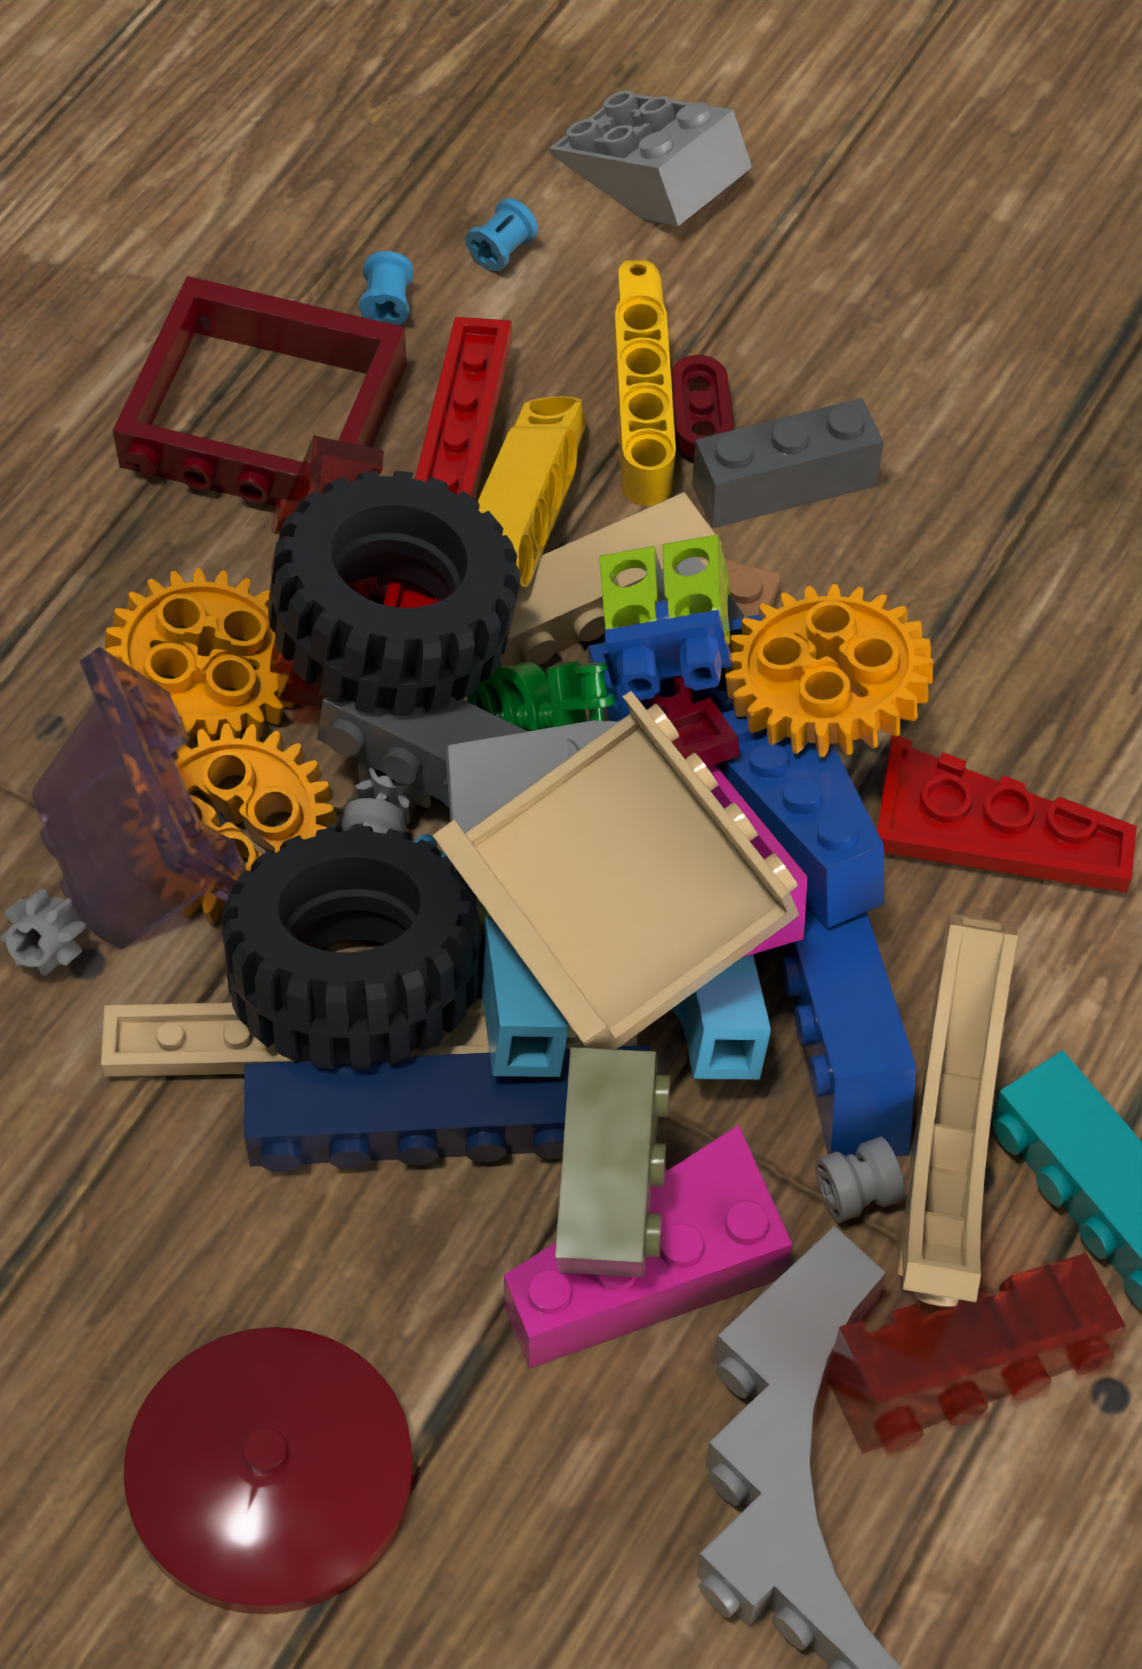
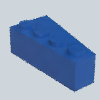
(814, 817)
(850, 1034)

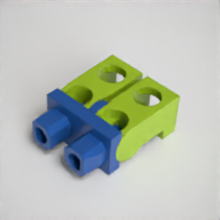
(667, 621)

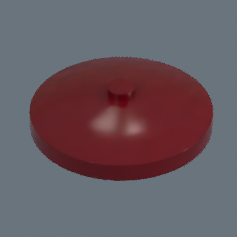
(268, 1470)

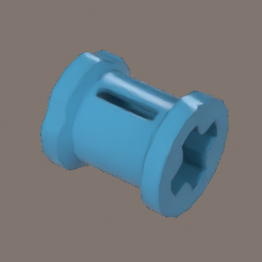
(501, 234)
(386, 279)

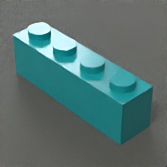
(1080, 1159)

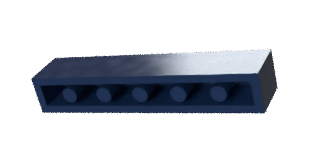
(400, 1112)

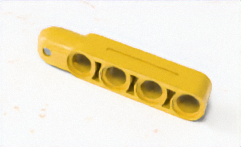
(643, 386)
(534, 475)

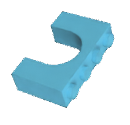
(527, 1033)

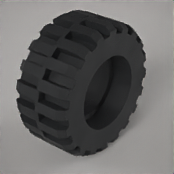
(382, 651)
(360, 1002)

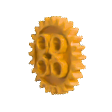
(204, 652)
(829, 670)
(270, 784)

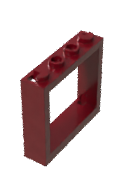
(269, 325)

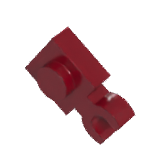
(699, 725)

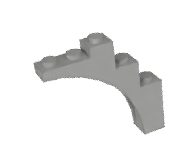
(762, 1457)

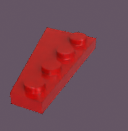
(967, 819)

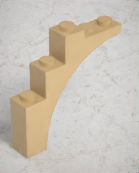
(952, 1129)

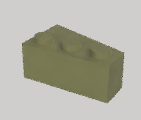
(611, 1163)

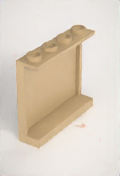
(623, 879)

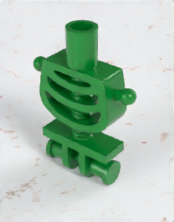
(536, 702)

